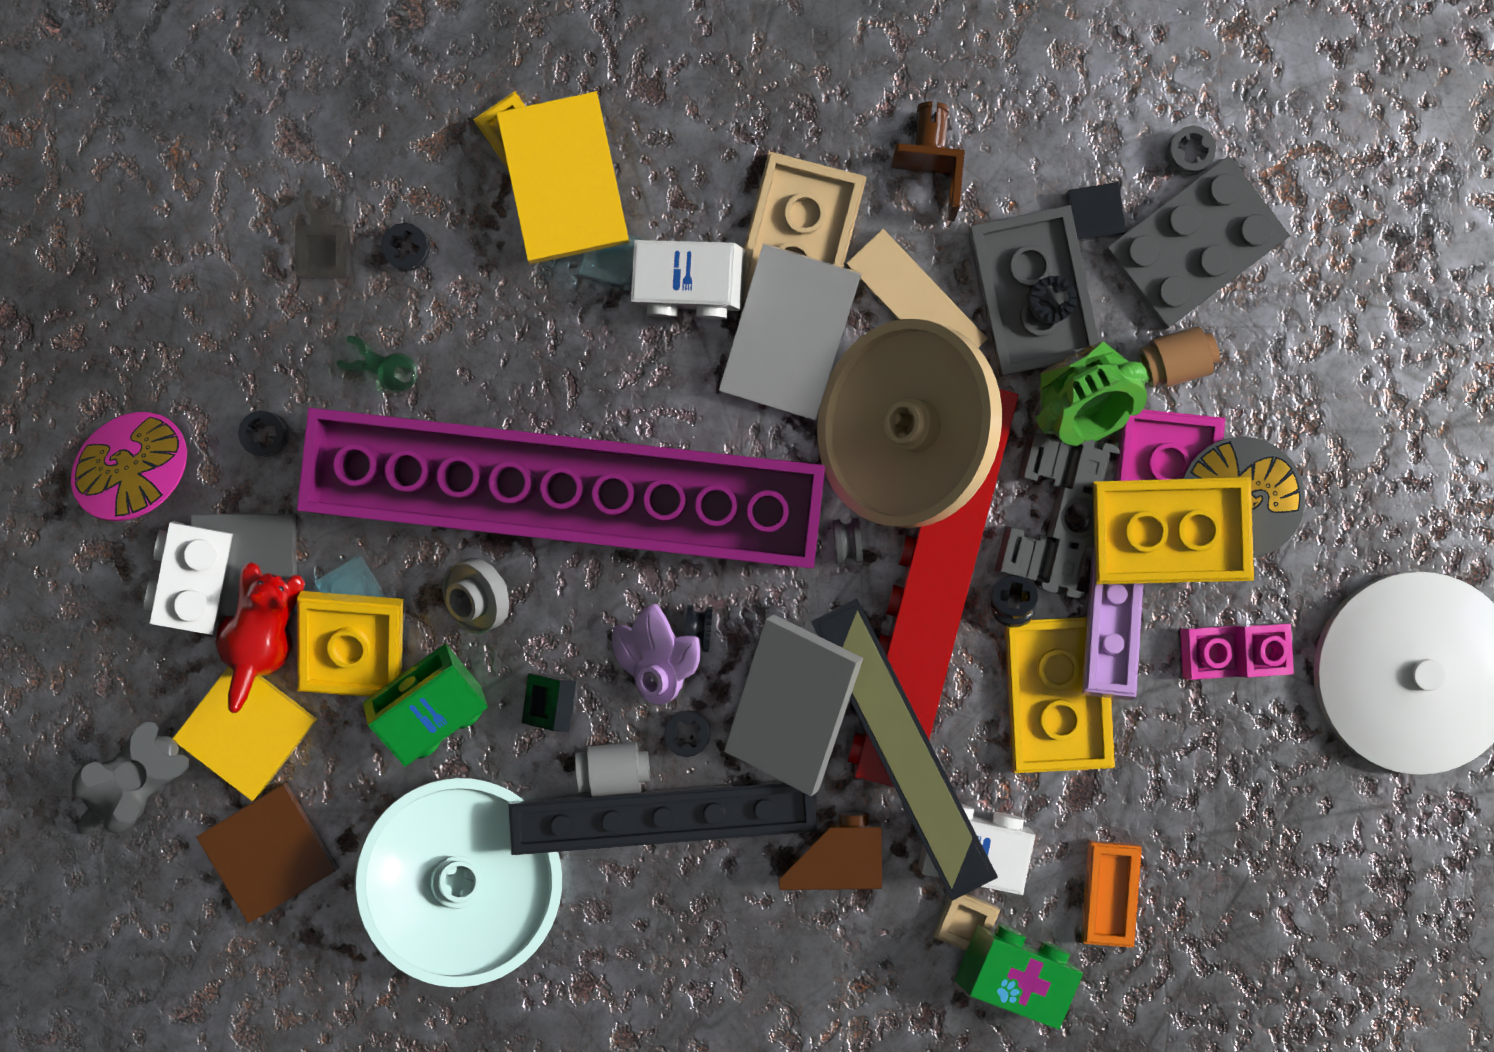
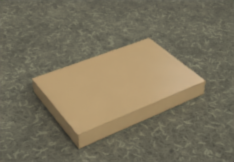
(803, 211)

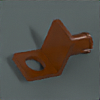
(931, 154)

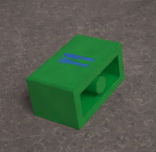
(425, 705)

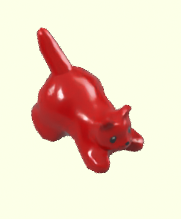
(256, 637)

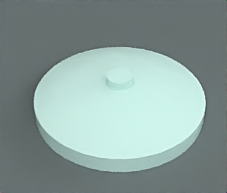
(447, 892)

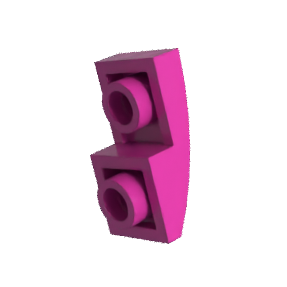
(1236, 651)

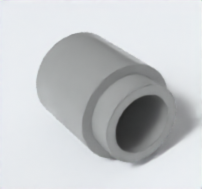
(612, 769)

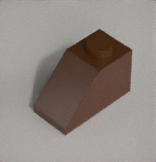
(838, 857)

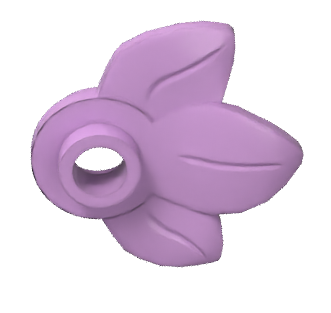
(653, 650)

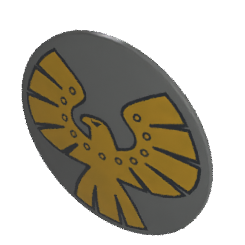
(1275, 486)

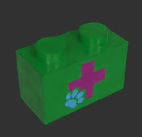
(1019, 975)

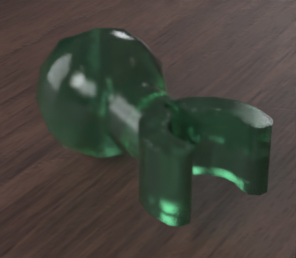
(390, 369)

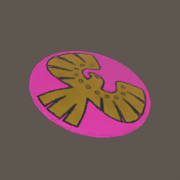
(129, 466)

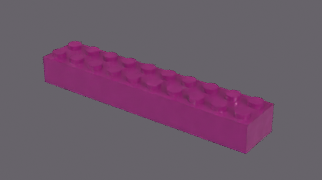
(561, 488)

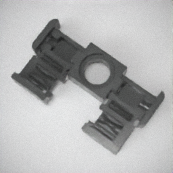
(1062, 559)

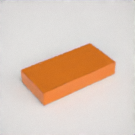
(1111, 893)

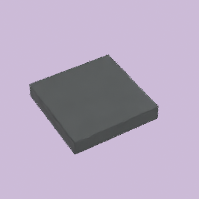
(256, 538)

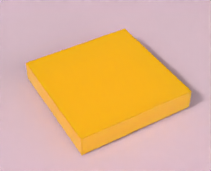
(348, 643)
(248, 744)

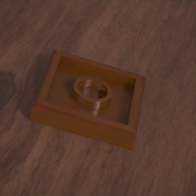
(267, 852)

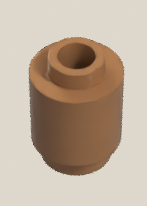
(1179, 357)

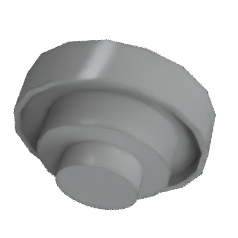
(475, 595)

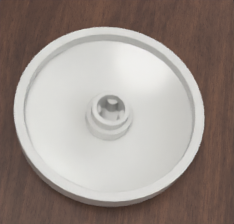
(1410, 672)

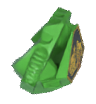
(1091, 394)

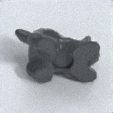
(120, 787)

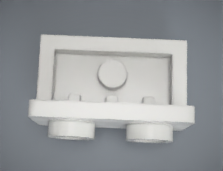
(189, 577)

